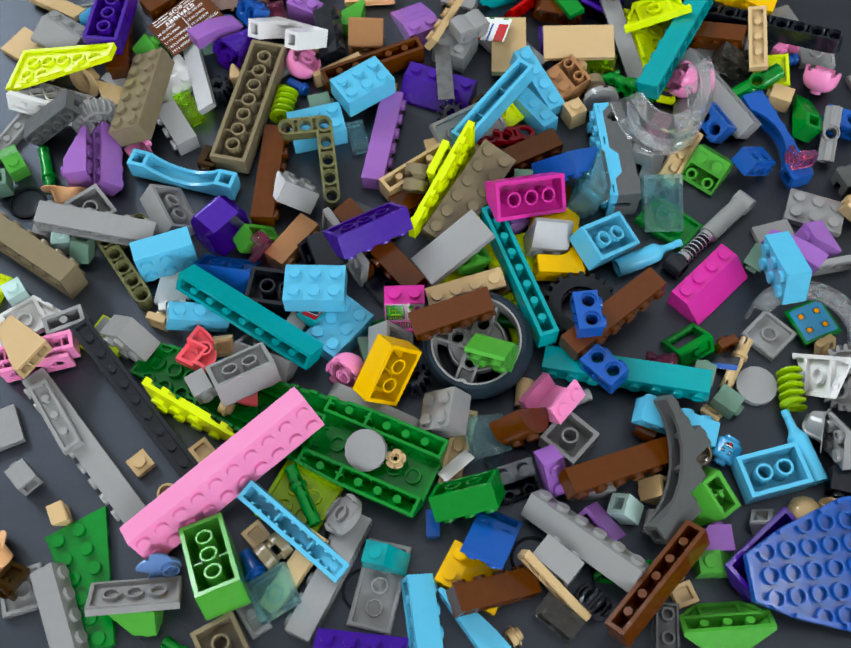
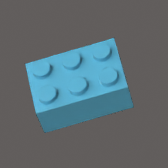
(362, 86)
(331, 110)
(604, 240)
(164, 254)
(785, 268)
(315, 288)
(340, 329)
(771, 473)

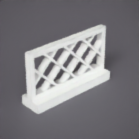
(30, 104)

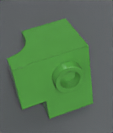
(148, 43)
(475, 264)

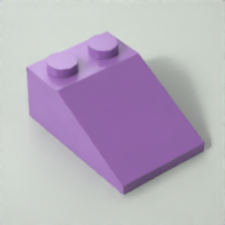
(414, 21)
(78, 161)

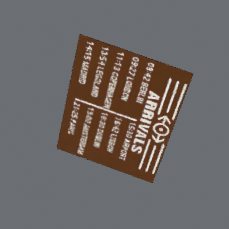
(173, 25)

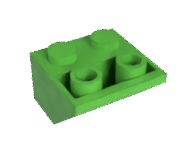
(707, 169)
(492, 353)
(714, 498)

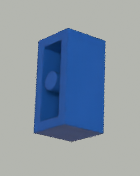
(432, 527)

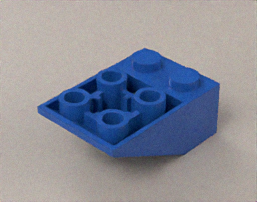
(491, 538)

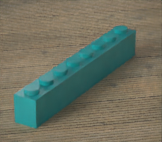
(671, 49)
(521, 280)
(249, 316)
(642, 375)

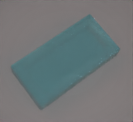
(357, 136)

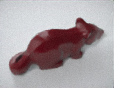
(509, 136)

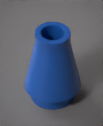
(252, 565)

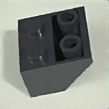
(317, 251)
(516, 473)

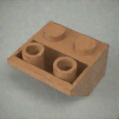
(365, 34)
(569, 78)

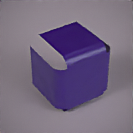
(213, 225)

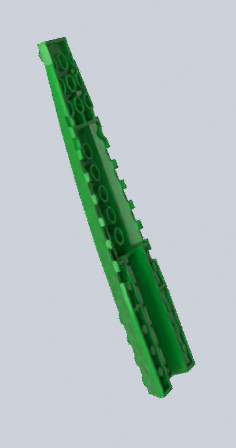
(324, 451)

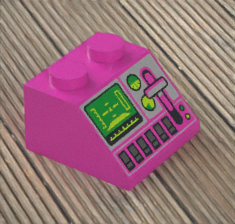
(400, 301)

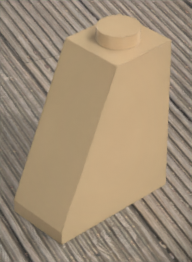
(22, 346)

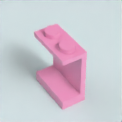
(557, 399)

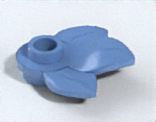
(159, 565)

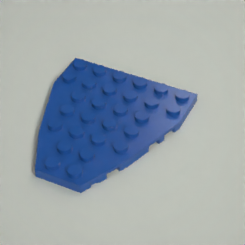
(806, 567)

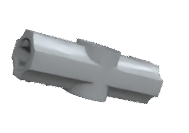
(831, 122)

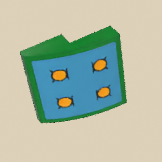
(812, 322)

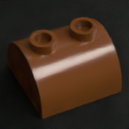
(519, 426)

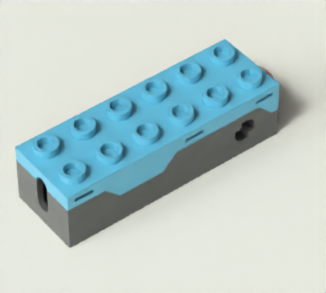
(621, 165)

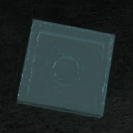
(481, 439)
(273, 593)

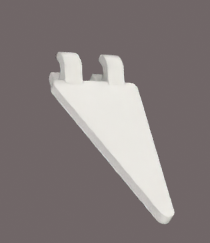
(167, 292)

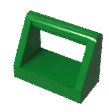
(693, 350)

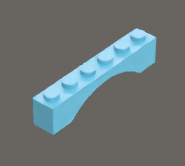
(151, 167)

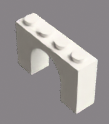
(296, 34)

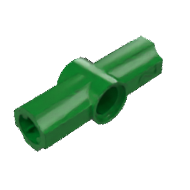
(765, 79)

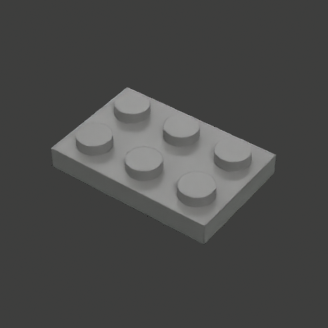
(808, 207)

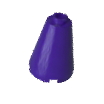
(232, 48)

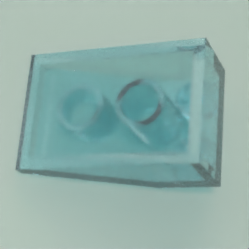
(591, 189)
(662, 202)

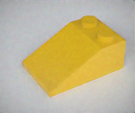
(458, 566)

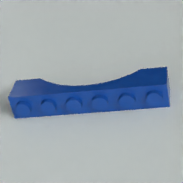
(761, 107)

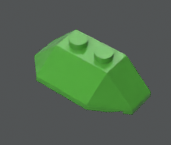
(727, 624)

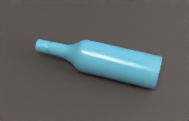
(642, 257)
(807, 449)

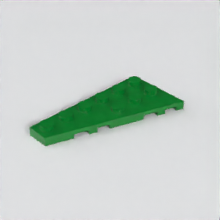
(88, 558)

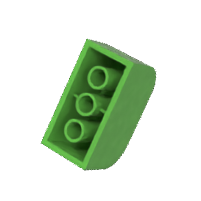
(214, 567)

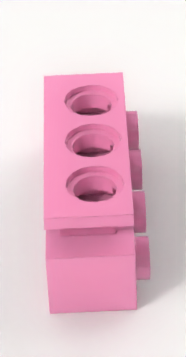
(64, 351)

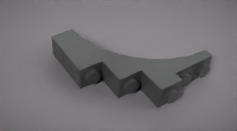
(684, 472)

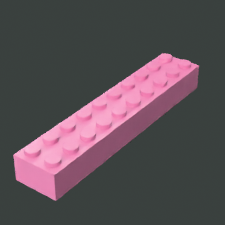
(222, 474)

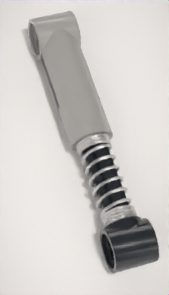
(739, 205)

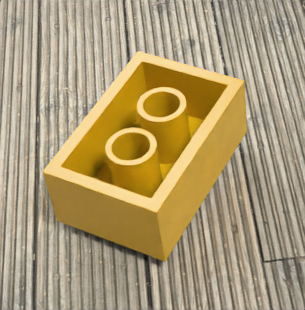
(387, 370)

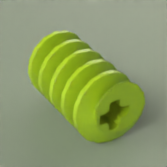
(283, 102)
(789, 389)

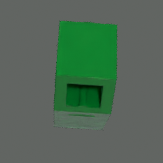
(805, 119)

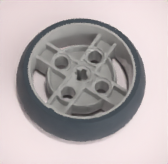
(467, 377)

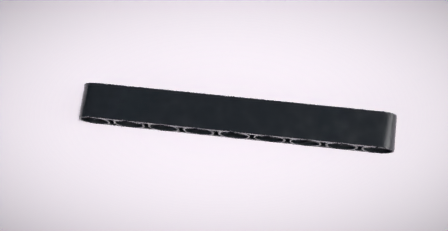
(783, 29)

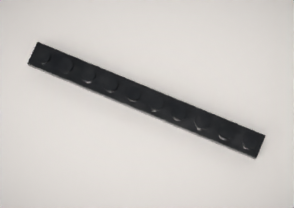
(134, 397)

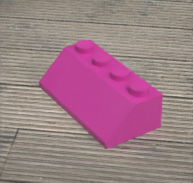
(526, 196)
(708, 285)

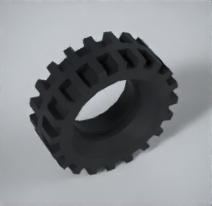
(563, 289)

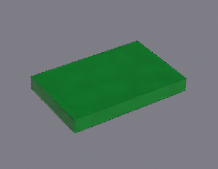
(691, 229)

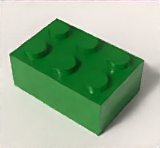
(467, 496)

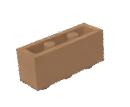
(285, 248)

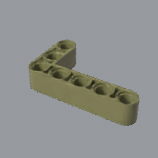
(324, 152)
(129, 277)

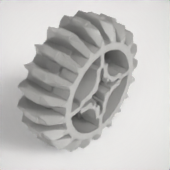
(93, 113)

